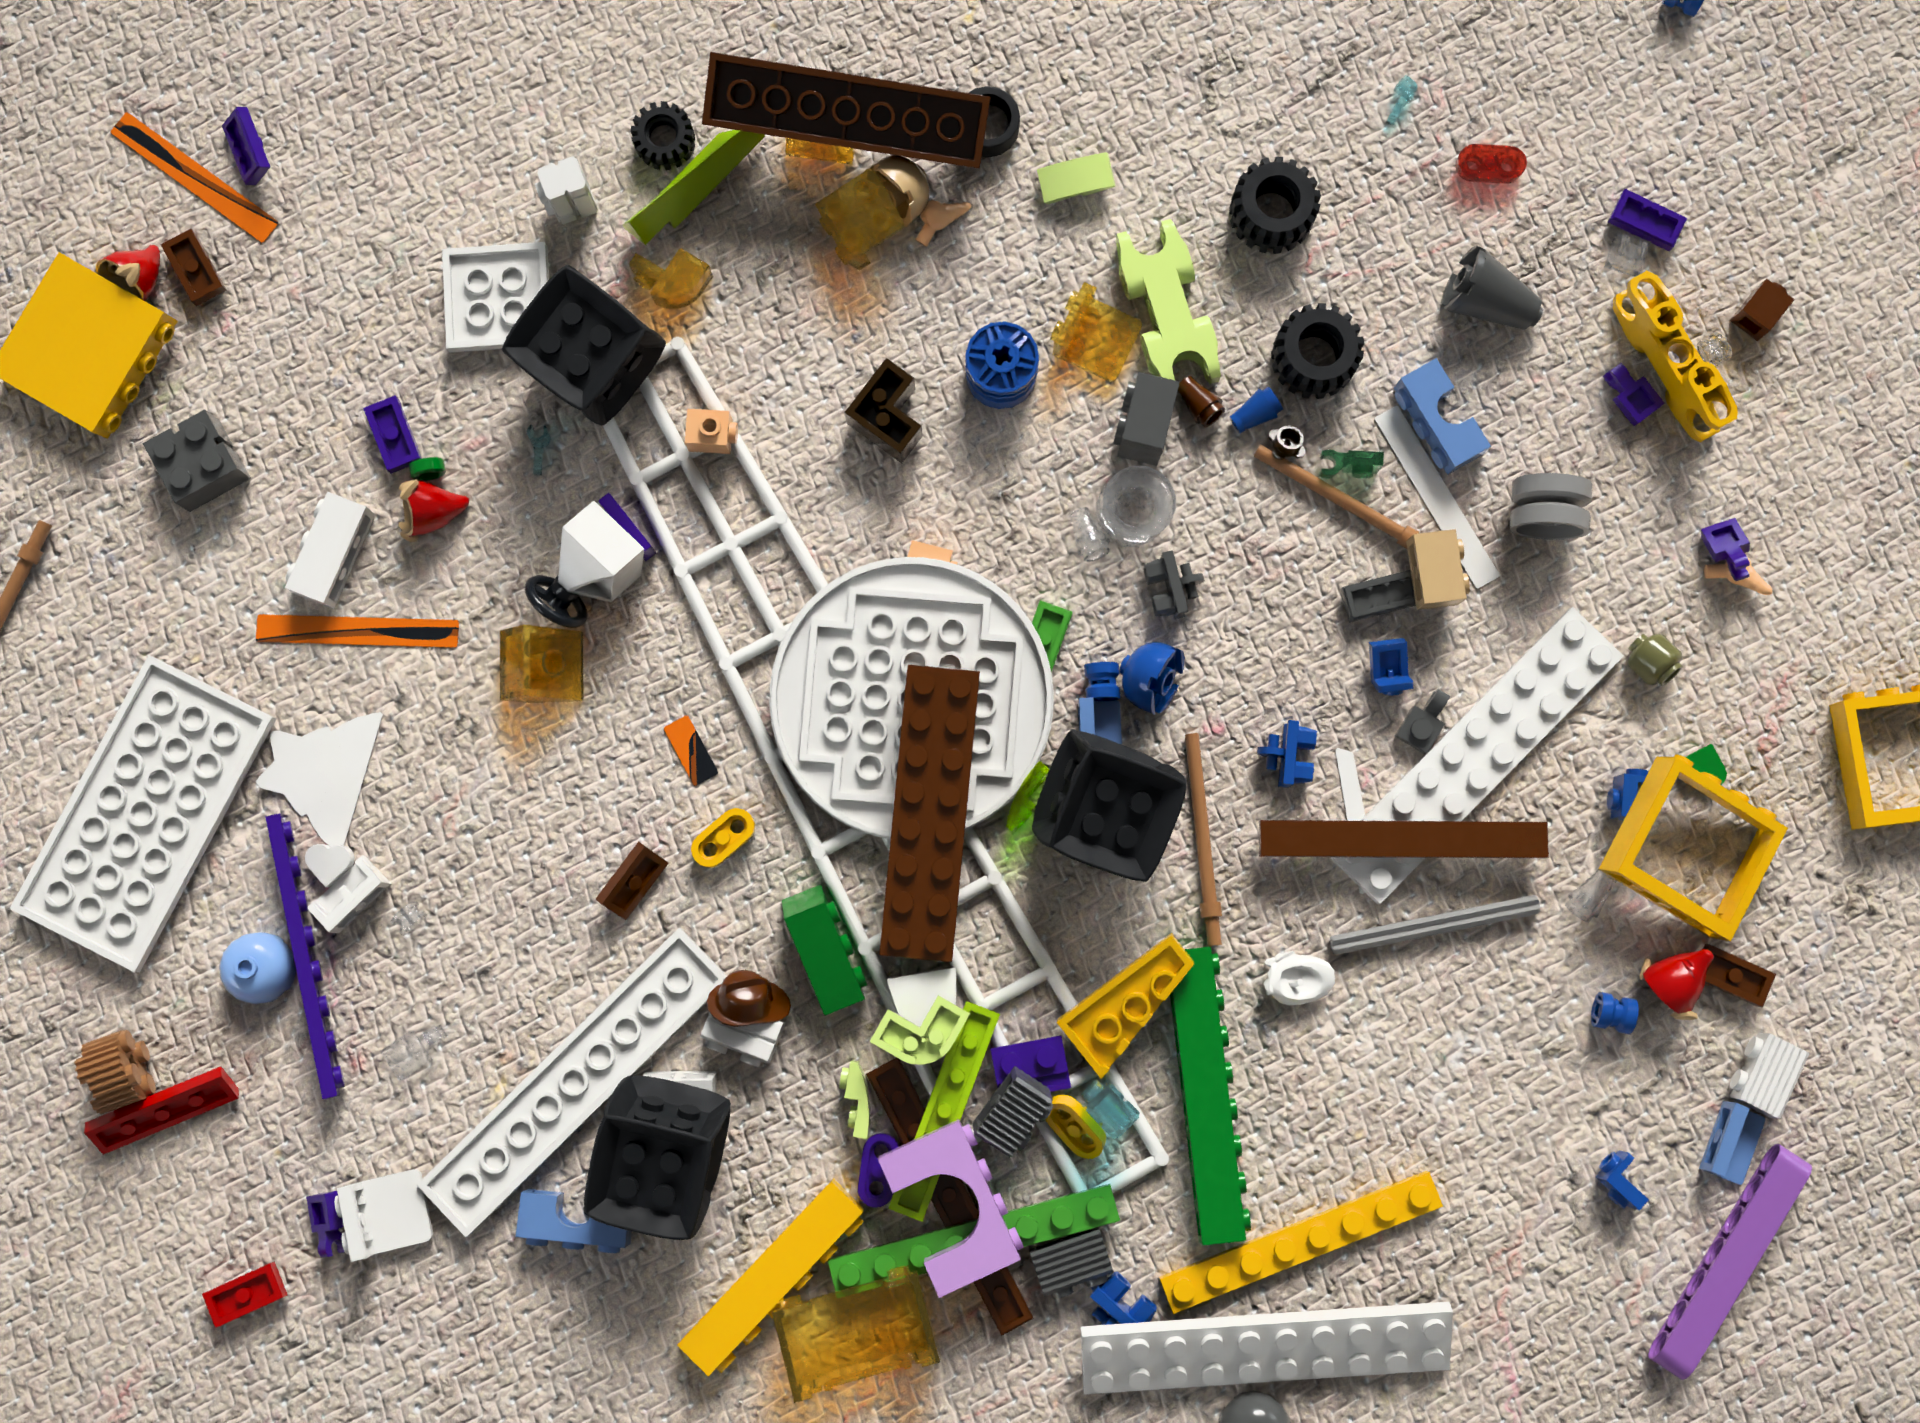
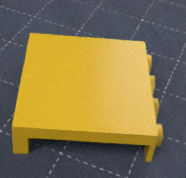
(84, 346)

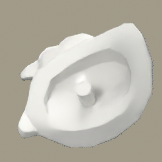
(1298, 978)

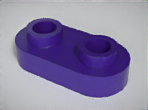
(872, 1171)

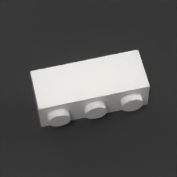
(329, 549)

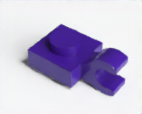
(1636, 398)
(1728, 542)
(325, 1222)

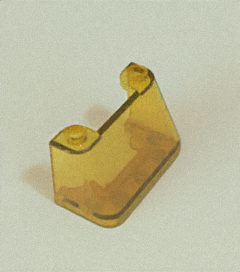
(855, 1333)

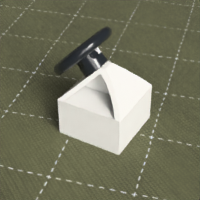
(594, 562)

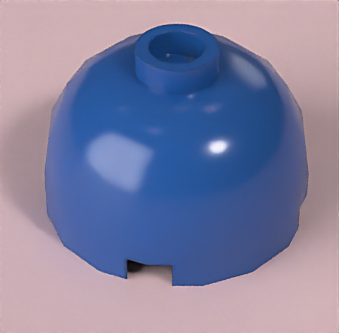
(1150, 675)

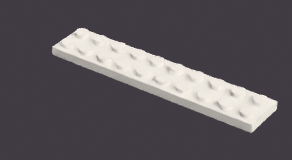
(1489, 741)
(572, 1083)
(1266, 1348)

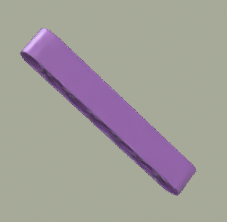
(1729, 1261)

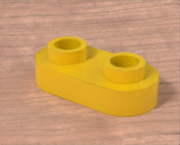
(723, 837)
(1073, 1124)

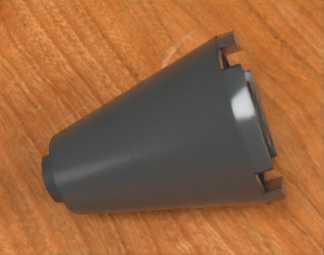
(1491, 292)

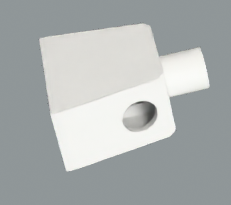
(917, 992)

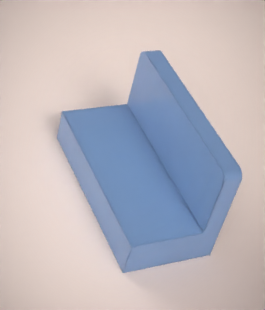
(1100, 718)
(1732, 1142)

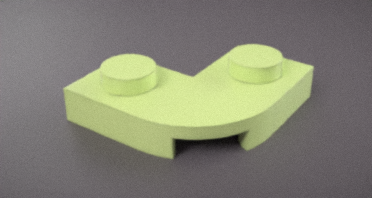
(922, 1043)

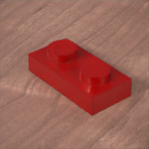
(244, 1294)

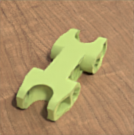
(1160, 283)

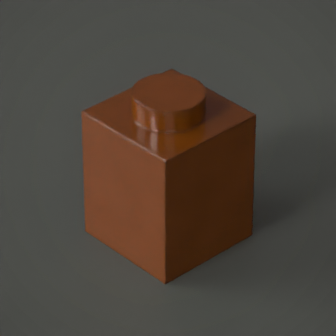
(1762, 309)

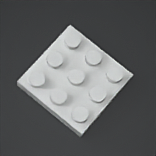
(489, 291)

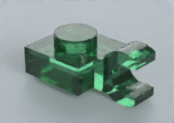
(1359, 463)

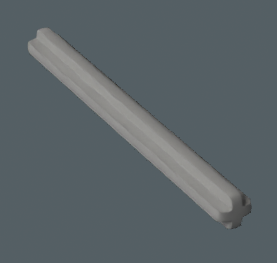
(1434, 924)

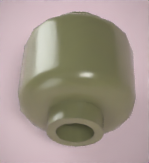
(1655, 659)

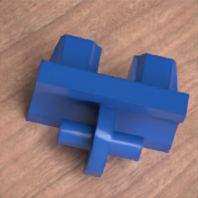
(1293, 738)
(1109, 1297)

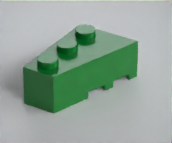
(824, 949)

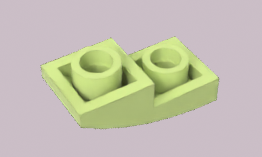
(1076, 177)
(856, 1088)

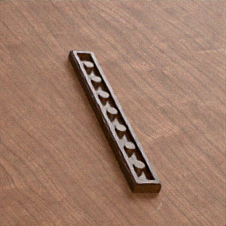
(1403, 839)
(950, 1194)

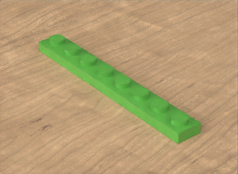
(1033, 1223)

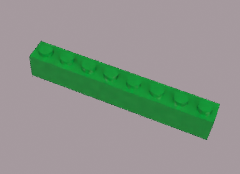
(1207, 1103)

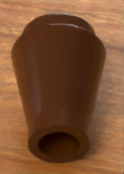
(1201, 403)

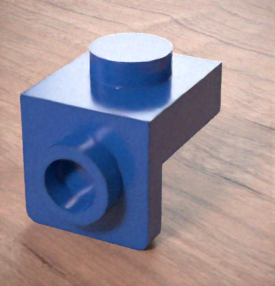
(1389, 666)
(1624, 792)
(1621, 1190)

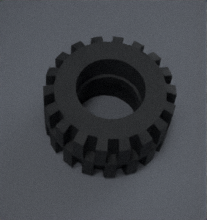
(1282, 180)
(1325, 325)

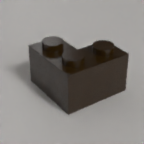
(878, 414)

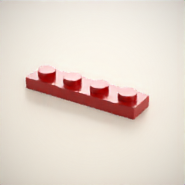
(161, 1110)

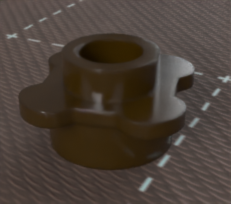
(1291, 436)

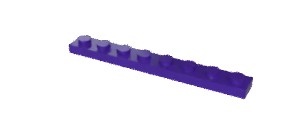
(308, 971)

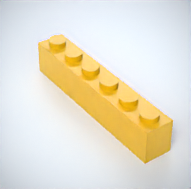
(771, 1277)

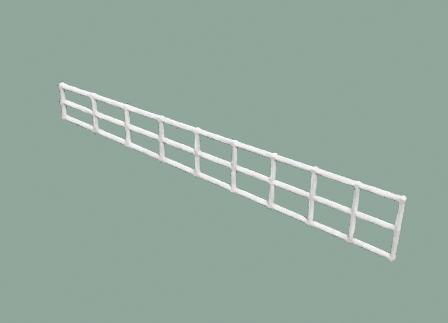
(731, 546)

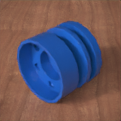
(1007, 383)

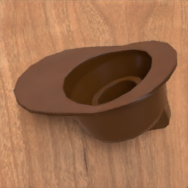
(747, 1000)

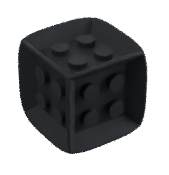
(583, 345)
(1108, 806)
(657, 1157)

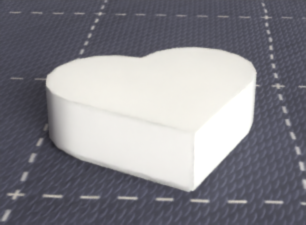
(329, 862)

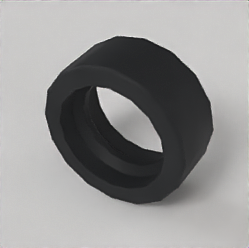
(1005, 102)

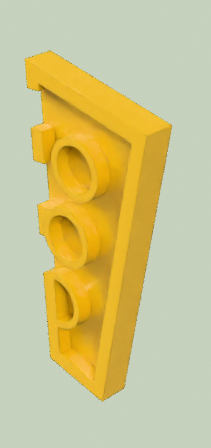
(1118, 1009)

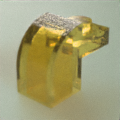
(678, 284)

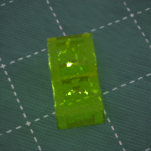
(1022, 806)

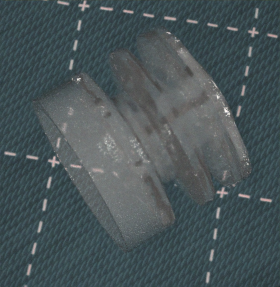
(1152, 497)

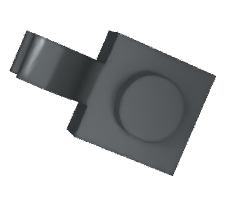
(1422, 726)

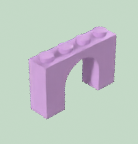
(990, 1243)

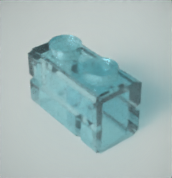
(1109, 1108)

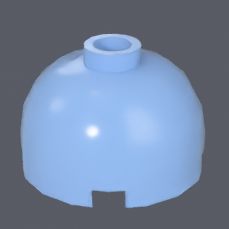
(257, 968)

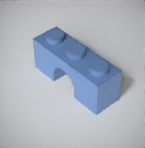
(1450, 443)
(543, 1219)

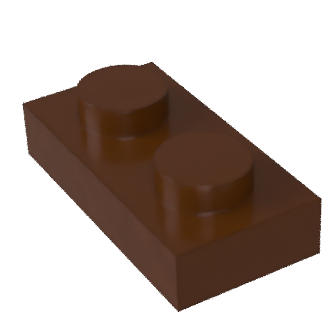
(193, 267)
(632, 881)
(1738, 977)

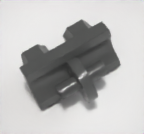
(1166, 570)

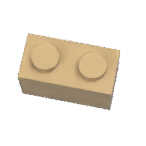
(1437, 569)

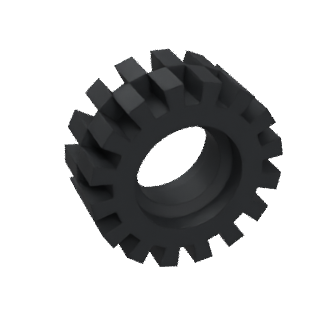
(657, 117)

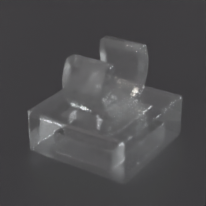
(1627, 254)

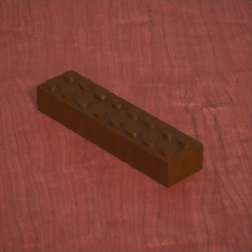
(845, 110)
(929, 813)

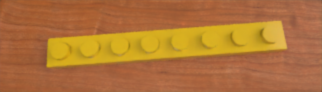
(1300, 1241)

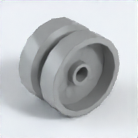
(1551, 506)

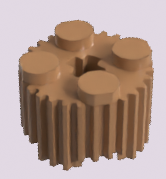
(115, 1071)

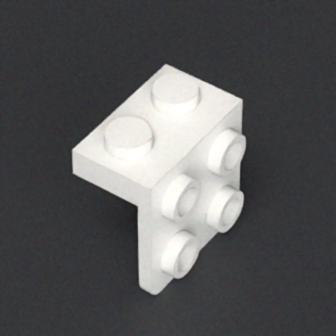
(383, 1214)

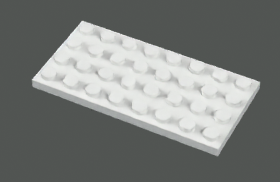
(143, 814)

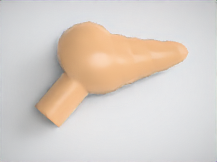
(938, 216)
(1753, 582)

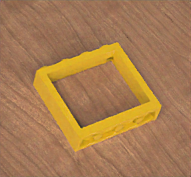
(1853, 761)
(1639, 821)

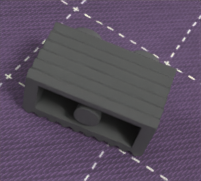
(1013, 1112)
(1071, 1262)

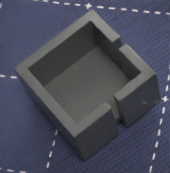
(1149, 410)
(194, 464)

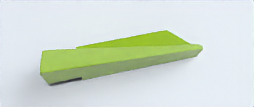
(692, 184)

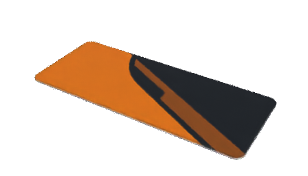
(691, 750)

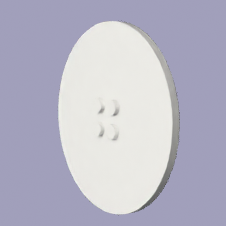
(845, 675)

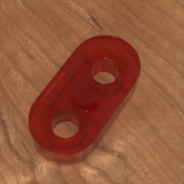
(1489, 161)

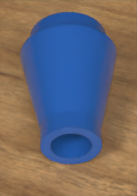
(1258, 409)

